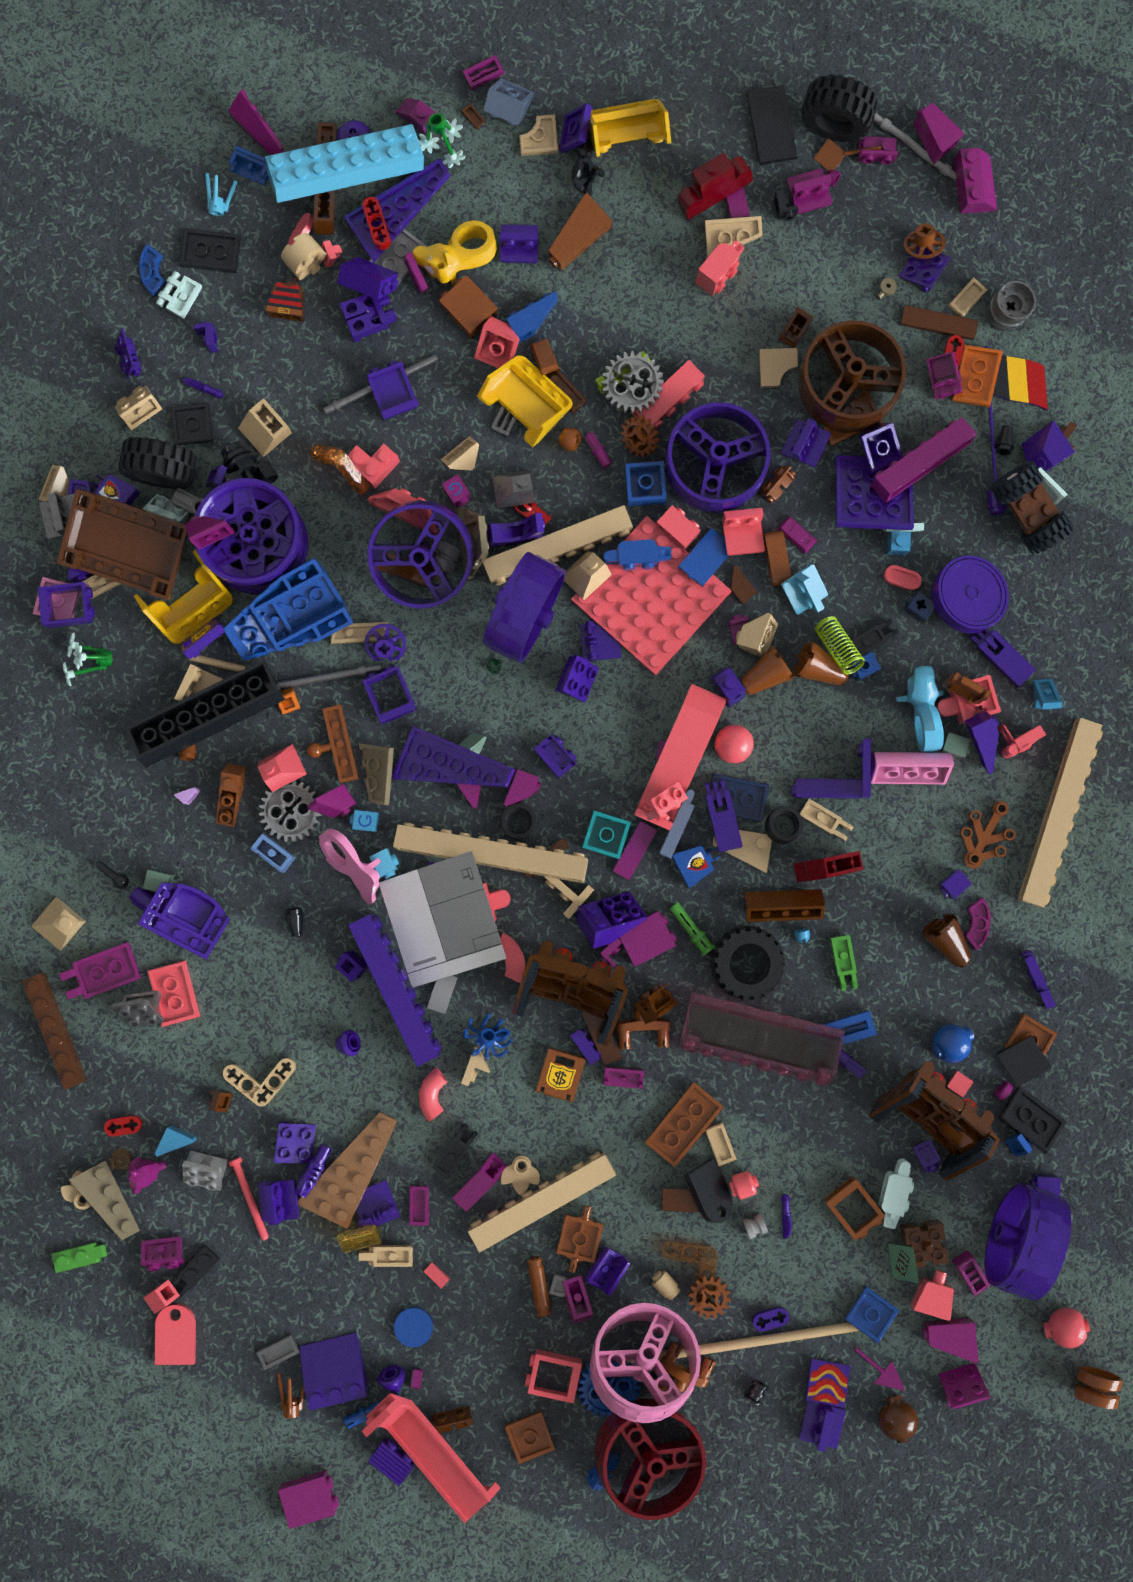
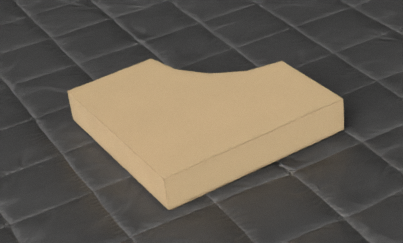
(541, 138)
(774, 364)

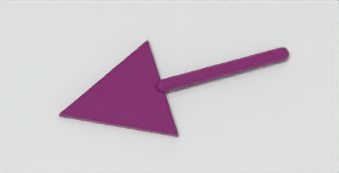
(888, 1377)

